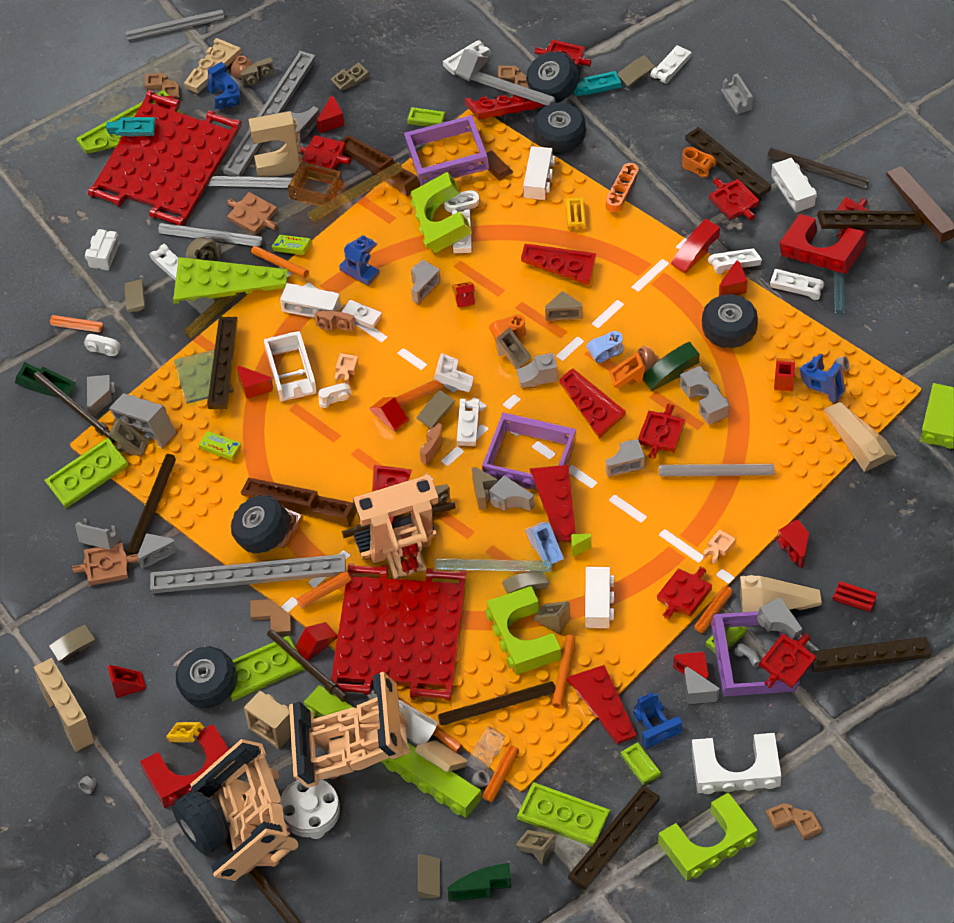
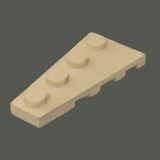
(219, 52)

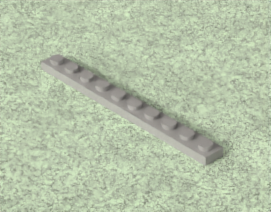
(276, 104)
(247, 573)

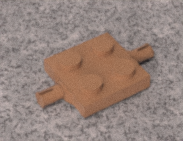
(252, 213)
(105, 565)

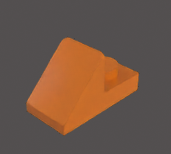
(629, 369)

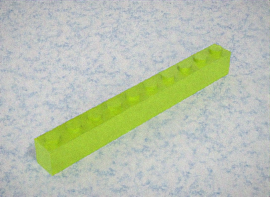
(444, 786)

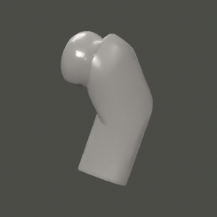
(751, 653)

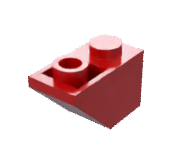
(784, 374)
(795, 541)

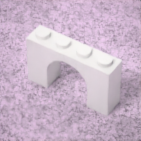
(713, 778)

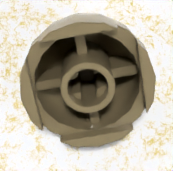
(204, 249)

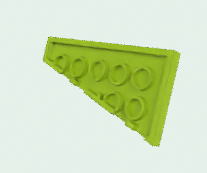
(98, 137)
(220, 279)

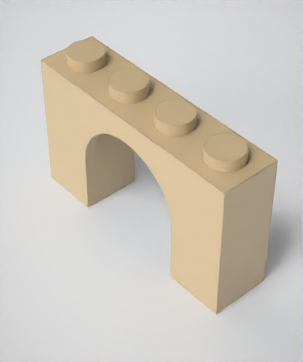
(280, 128)
(59, 694)

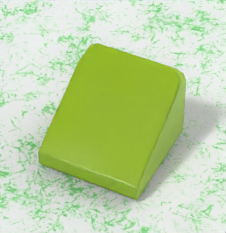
(580, 543)

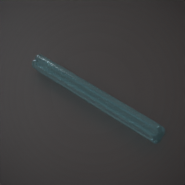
(839, 294)
(493, 565)

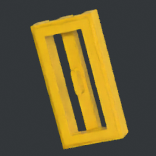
(576, 224)
(185, 732)

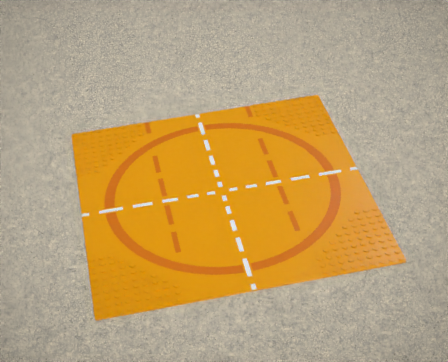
(636, 519)

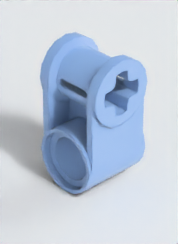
(603, 348)

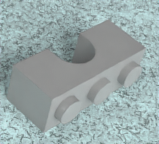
(698, 383)

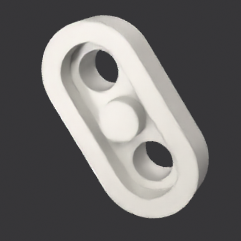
(463, 201)
(102, 344)

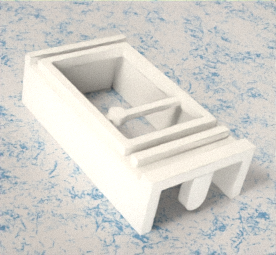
(283, 344)

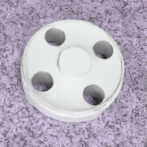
(310, 809)

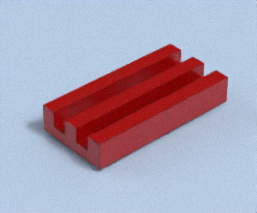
(856, 593)

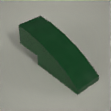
(671, 366)
(26, 379)
(480, 882)

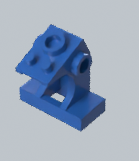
(220, 80)
(358, 255)
(827, 382)
(650, 707)

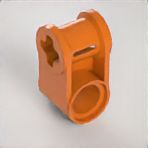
(697, 161)
(500, 326)

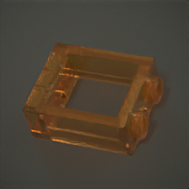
(317, 173)

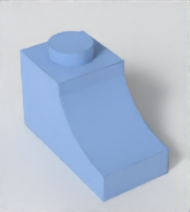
(544, 542)

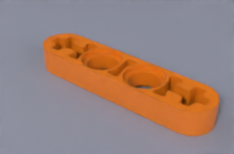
(621, 187)

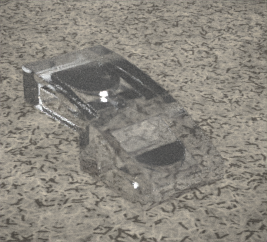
(485, 749)

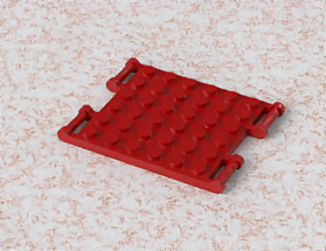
(170, 166)
(399, 630)

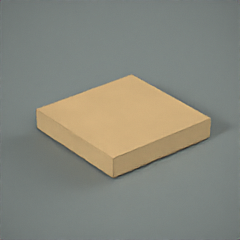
(441, 756)

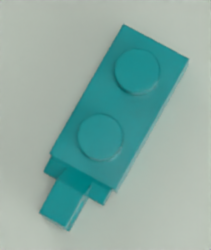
(598, 84)
(132, 126)

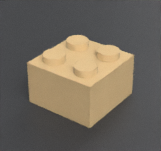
(268, 719)

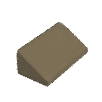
(428, 877)

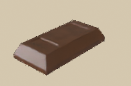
(497, 166)

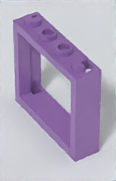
(456, 167)
(530, 428)
(741, 619)

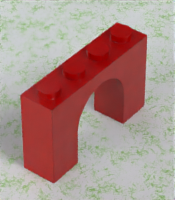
(836, 257)
(170, 786)

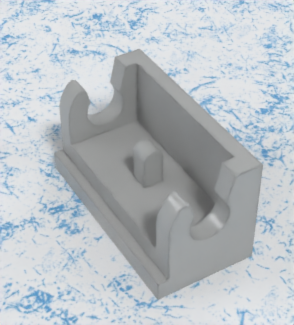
(737, 94)
(97, 536)

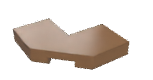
(513, 75)
(160, 82)
(269, 610)
(786, 814)

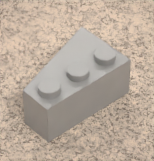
(145, 417)

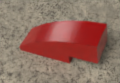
(696, 246)

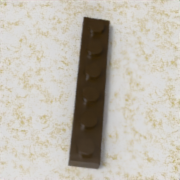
(728, 162)
(869, 219)
(222, 363)
(870, 654)
(613, 837)

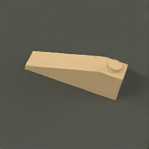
(863, 442)
(760, 590)

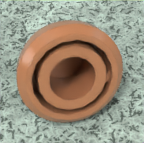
(240, 65)
(648, 357)

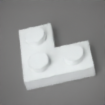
(447, 373)

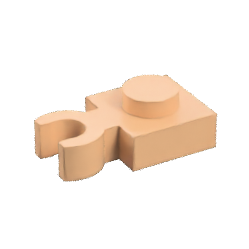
(345, 366)
(719, 544)

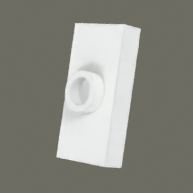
(363, 314)

